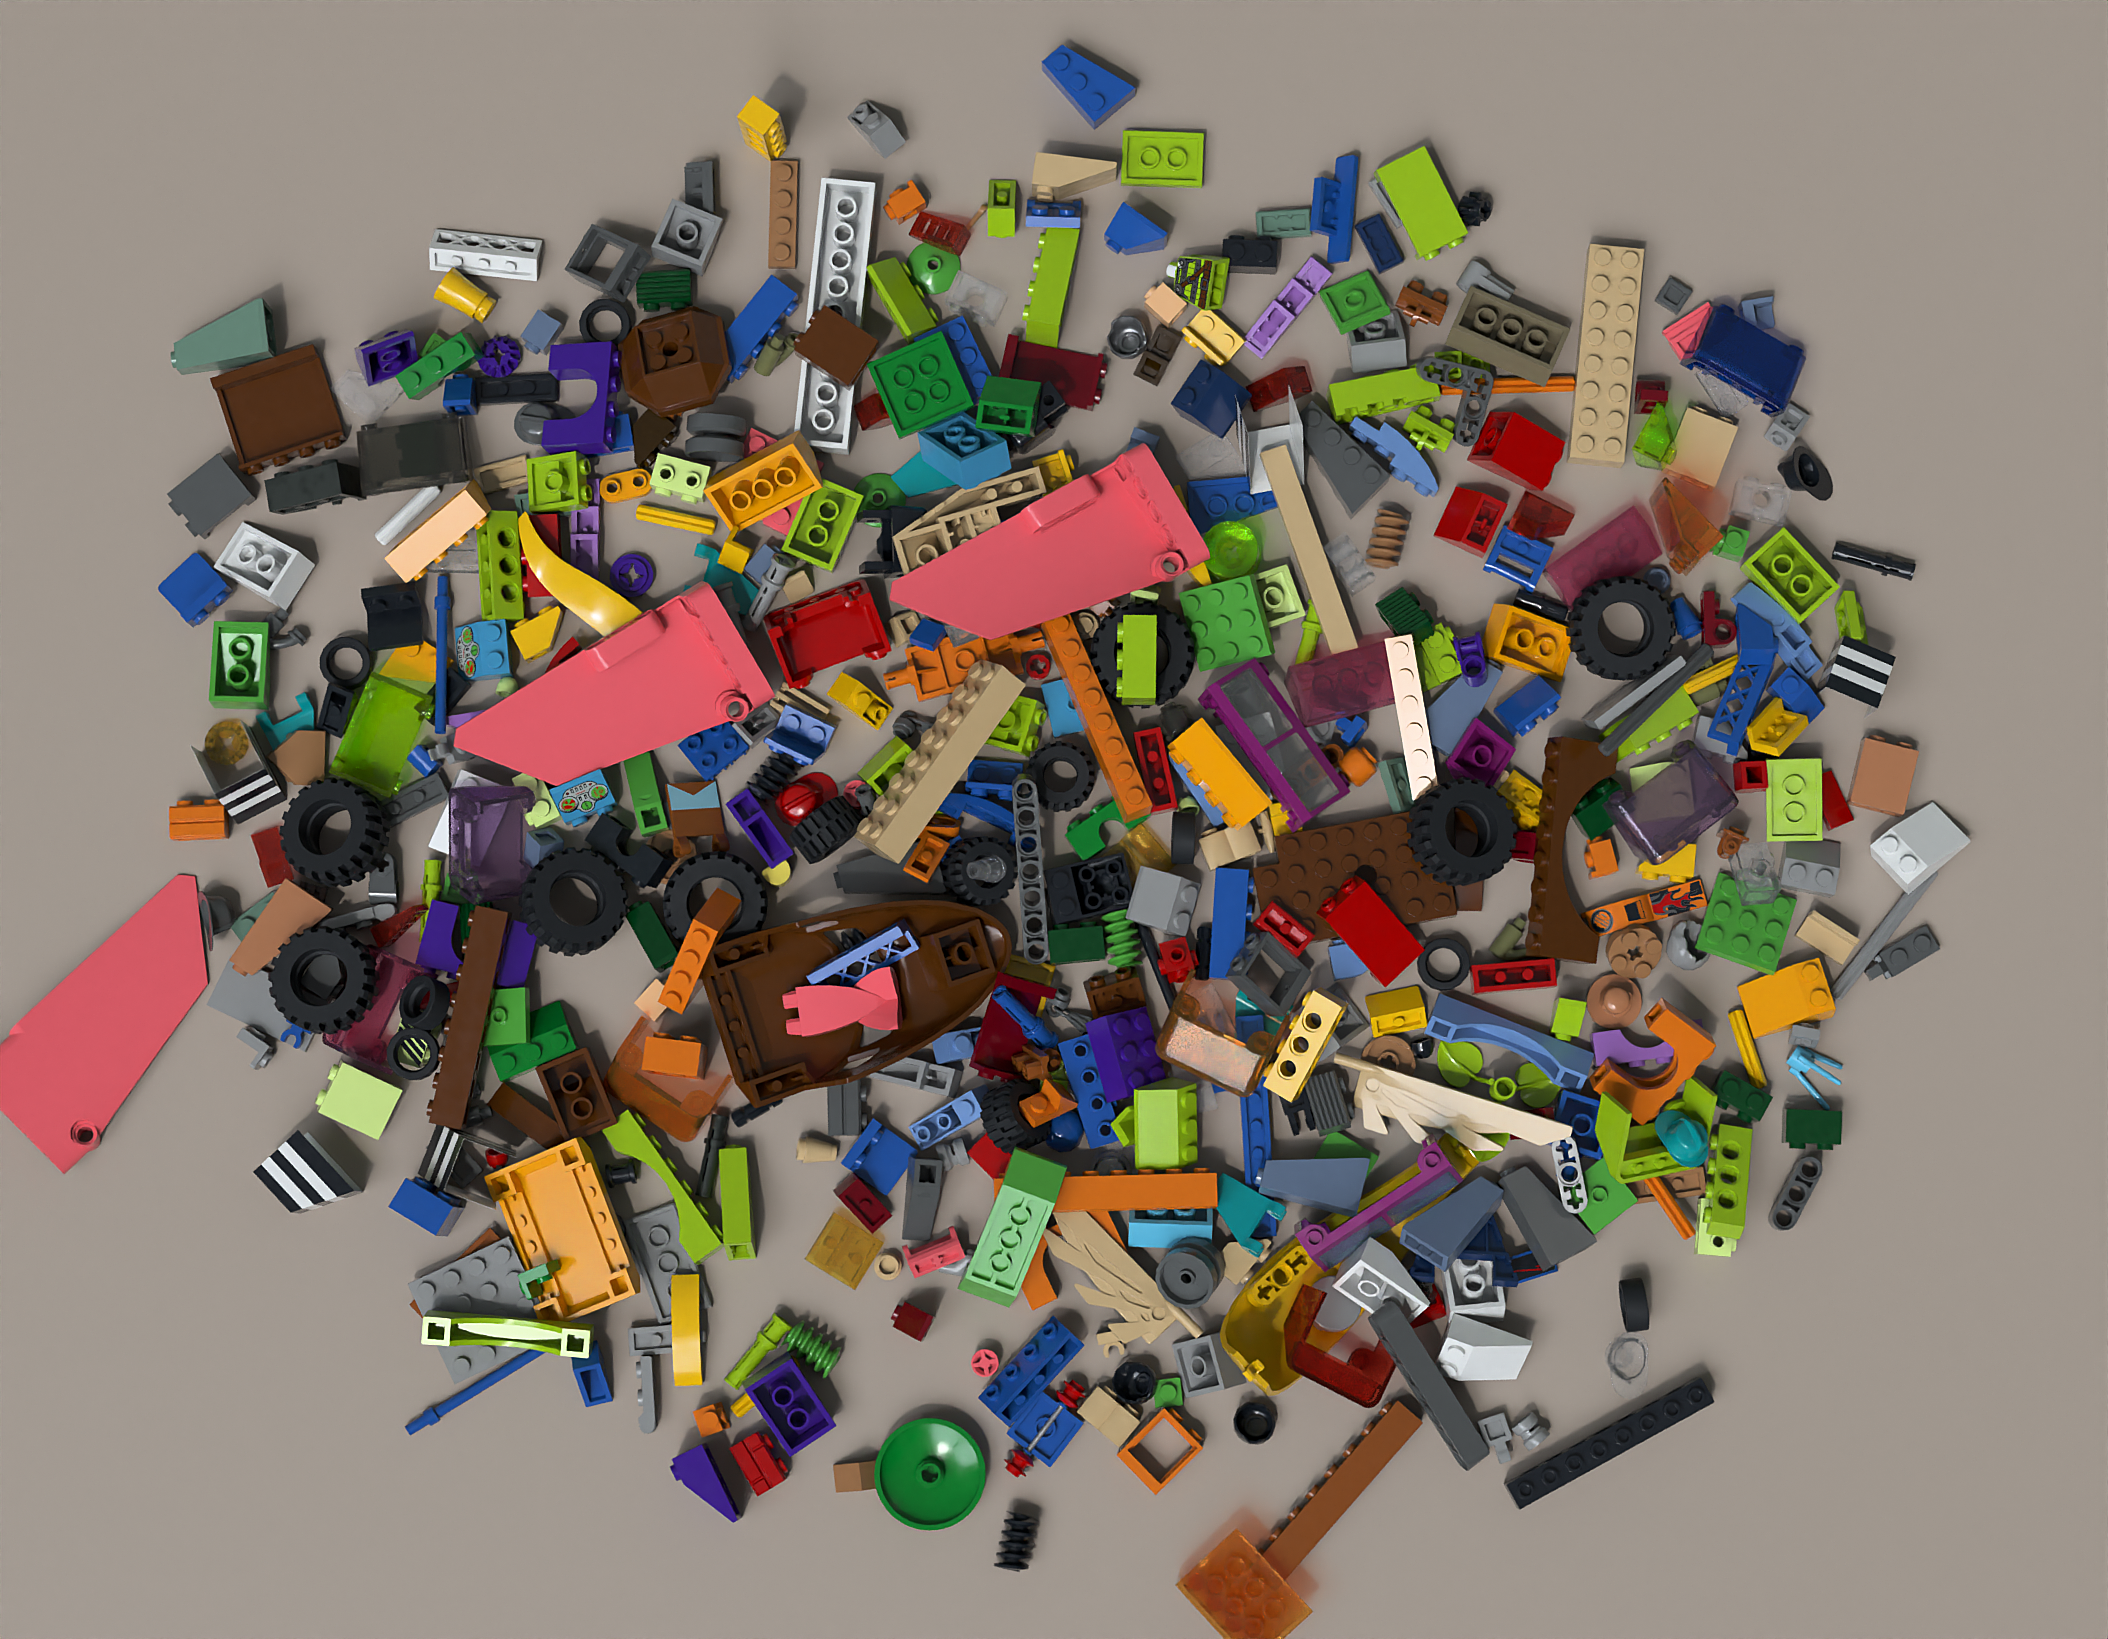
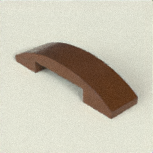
(1466, 840)
(526, 1117)

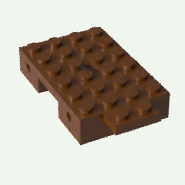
(1319, 860)

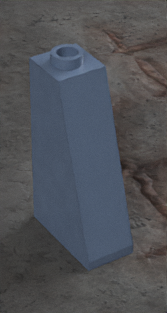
(1457, 707)
(1317, 1183)
(1452, 1224)

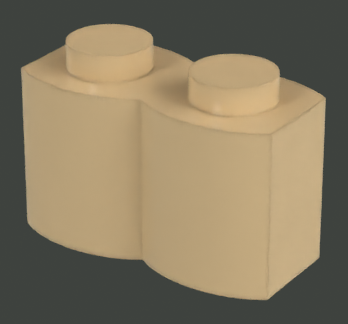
(1228, 846)
(1108, 1415)

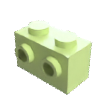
(680, 478)
(545, 810)
(1711, 1244)

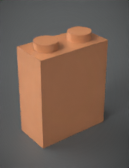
(1882, 776)

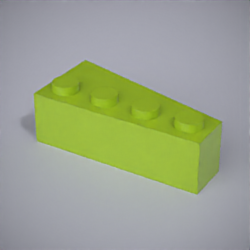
(1051, 285)

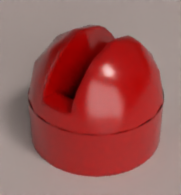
(495, 1158)

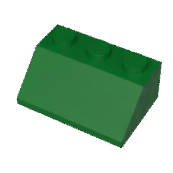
(549, 1040)

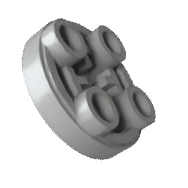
(1337, 1310)

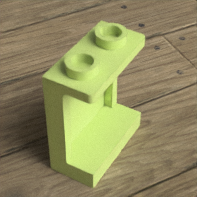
(358, 1099)

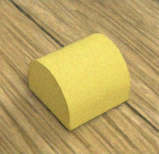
(779, 875)

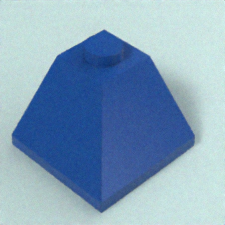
(1133, 233)

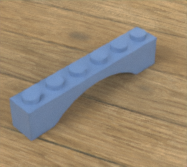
(1560, 1061)

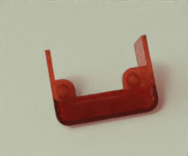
(1358, 1380)

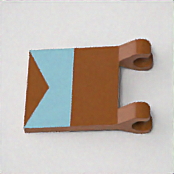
(695, 813)

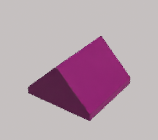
(1480, 754)

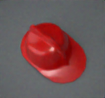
(804, 797)

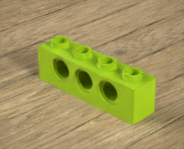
(491, 576)
(1736, 1143)

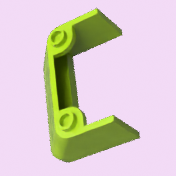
(1638, 1151)

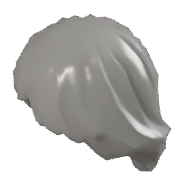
(1682, 943)

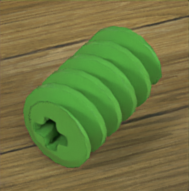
(1121, 939)
(812, 1348)

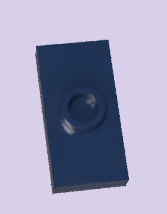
(1379, 244)

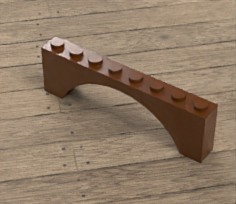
(1554, 924)

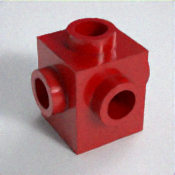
(1176, 959)

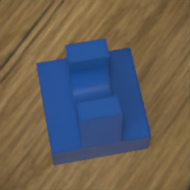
(1351, 730)

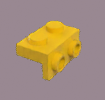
(1055, 470)
(1775, 728)

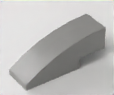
(922, 1076)

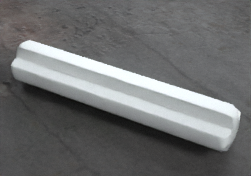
(407, 514)

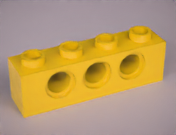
(762, 129)
(1330, 1010)

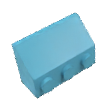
(1168, 1227)

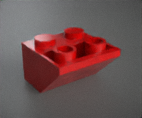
(1470, 520)

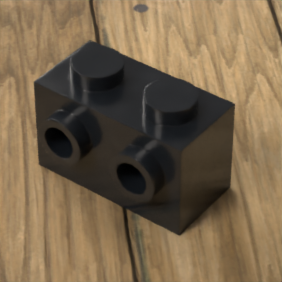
(1250, 256)

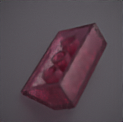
(1613, 550)
(1341, 684)

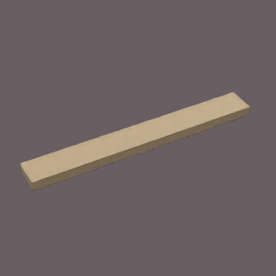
(1308, 550)

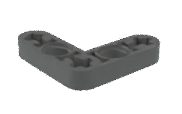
(1465, 383)

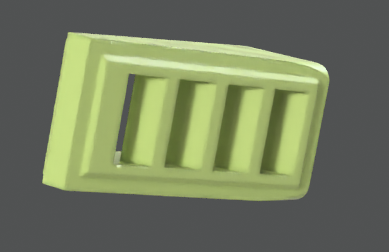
(1149, 593)

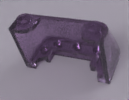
(1671, 806)
(488, 841)

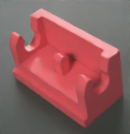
(934, 1254)

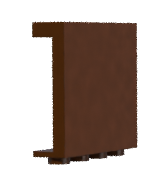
(279, 410)

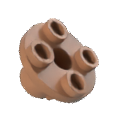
(1613, 1002)

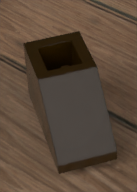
(650, 436)

